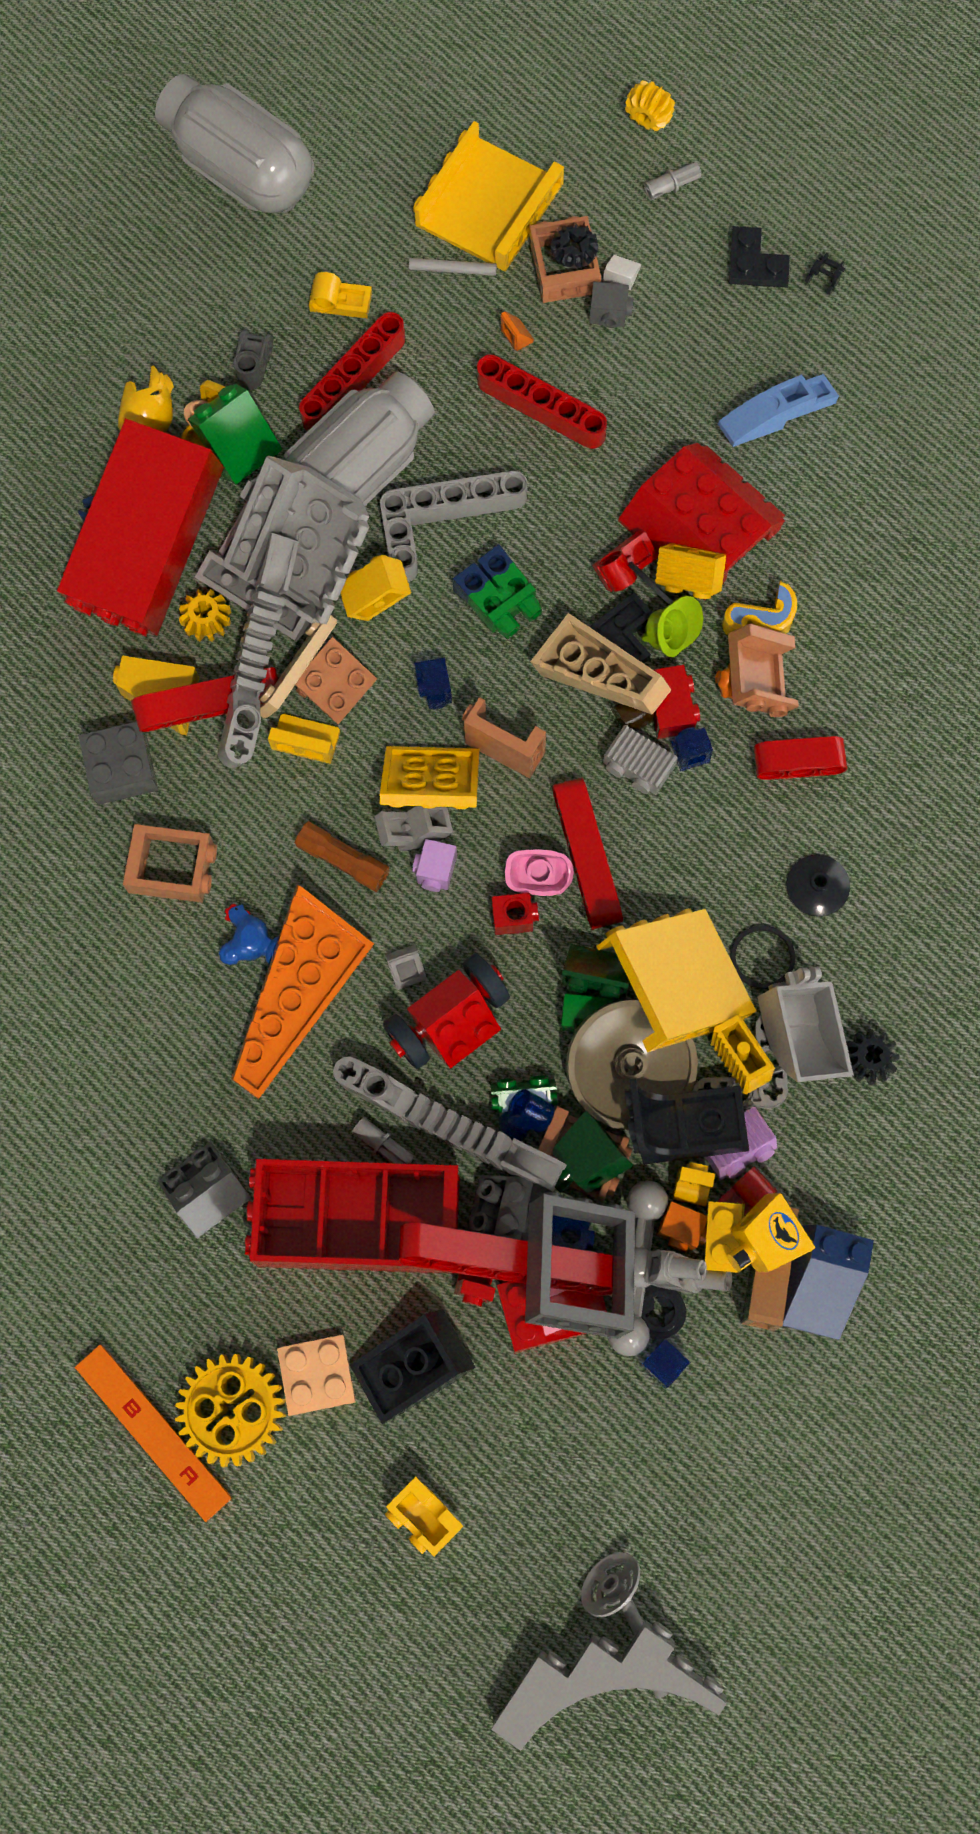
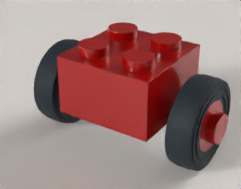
(451, 1016)

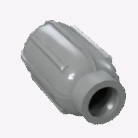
(236, 143)
(366, 436)

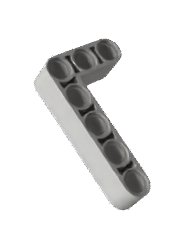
(442, 509)

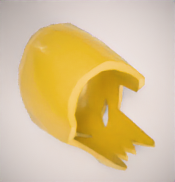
(145, 408)

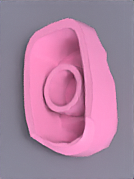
(538, 872)

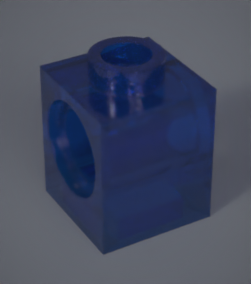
(581, 1228)
(665, 1364)

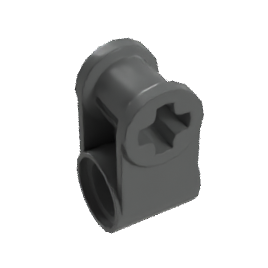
(252, 354)

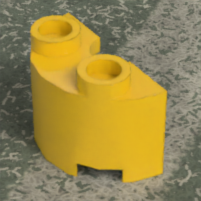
(424, 1517)

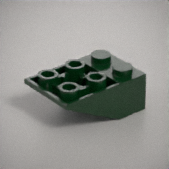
(594, 971)

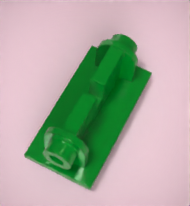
(508, 1087)

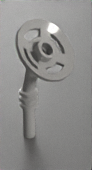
(616, 1590)

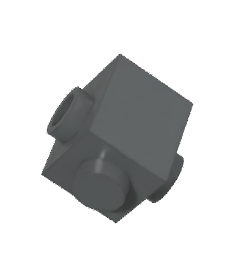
(610, 304)

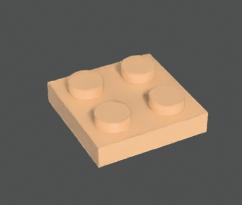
(316, 1375)

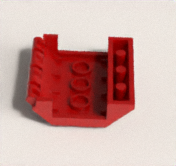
(702, 507)

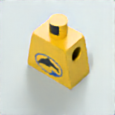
(769, 1236)

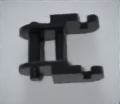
(818, 267)

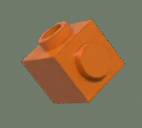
(683, 1227)

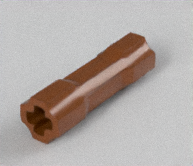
(359, 866)

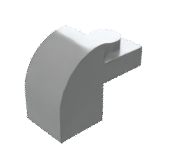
(411, 828)

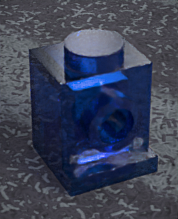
(434, 682)
(692, 748)

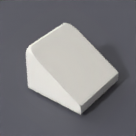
(621, 271)

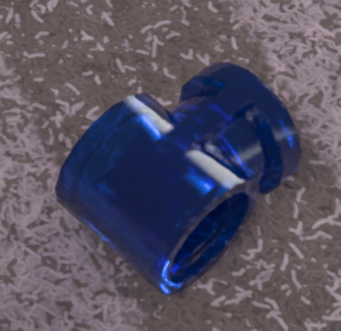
(526, 1113)

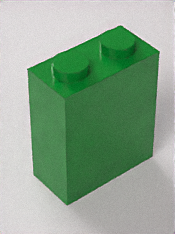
(235, 432)

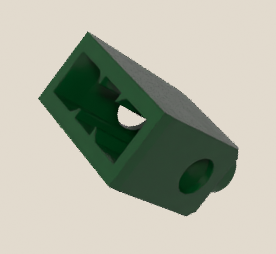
(589, 1155)

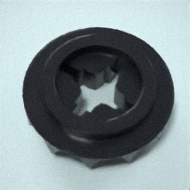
(570, 256)
(673, 1319)

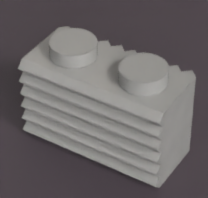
(639, 761)

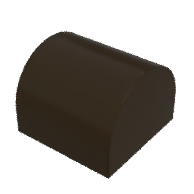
(631, 717)

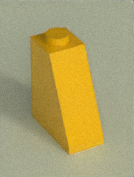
(146, 676)

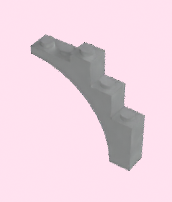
(599, 1669)

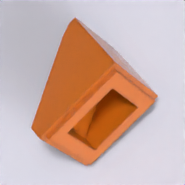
(515, 331)

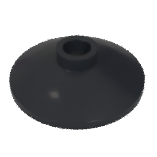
(814, 899)

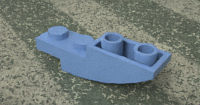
(775, 406)

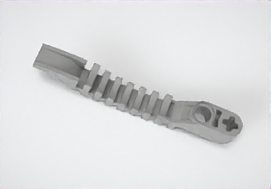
(255, 644)
(448, 1126)

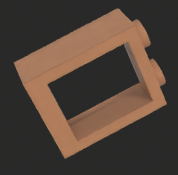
(567, 284)
(138, 856)

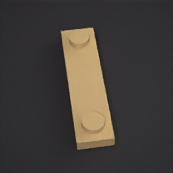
(275, 695)

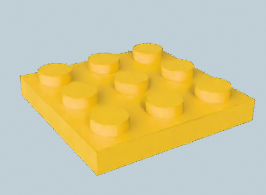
(430, 777)

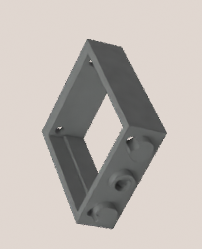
(555, 1315)

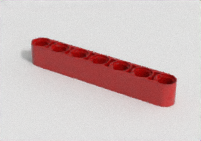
(501, 1258)

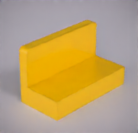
(304, 738)

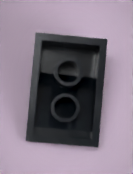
(412, 1365)

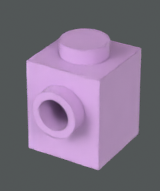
(435, 865)

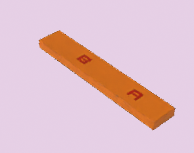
(153, 1433)

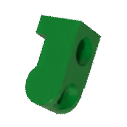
(577, 1008)

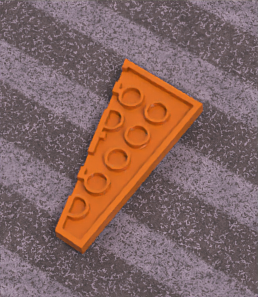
(305, 974)

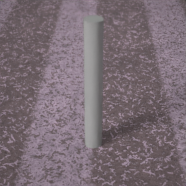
(452, 266)

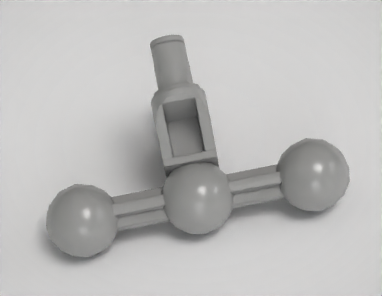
(659, 1267)

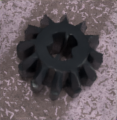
(881, 1065)

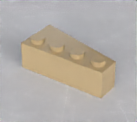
(596, 665)

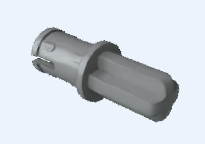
(671, 181)
(381, 1142)

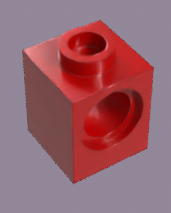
(506, 925)

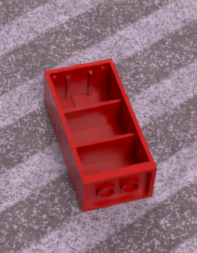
(140, 528)
(344, 1212)

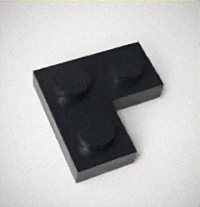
(751, 266)
(621, 624)

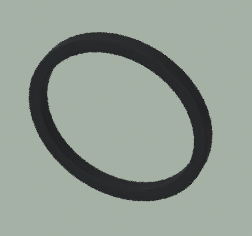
(649, 582)
(769, 929)

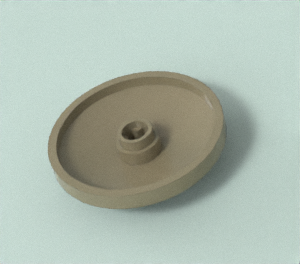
(610, 1052)

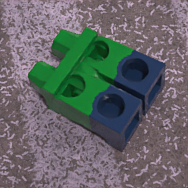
(498, 592)

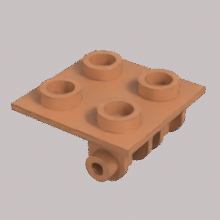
(334, 680)

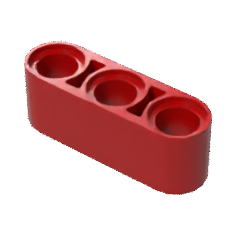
(800, 758)

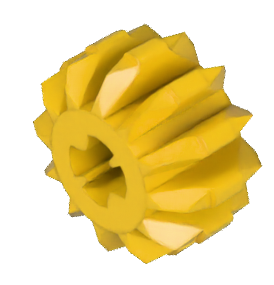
(650, 105)
(193, 613)

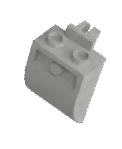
(805, 1027)

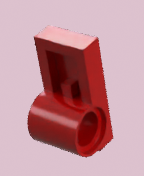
(614, 567)
(748, 1190)

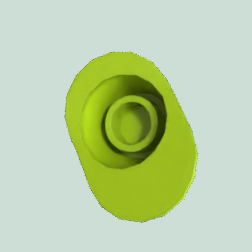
(674, 626)

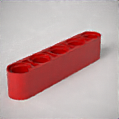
(357, 360)
(548, 413)
(187, 702)
(587, 853)

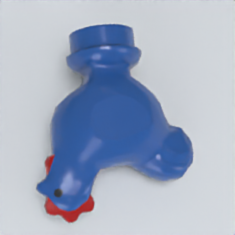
(249, 939)

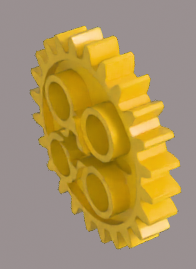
(248, 1434)

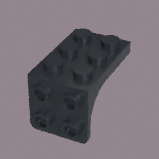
(686, 1123)

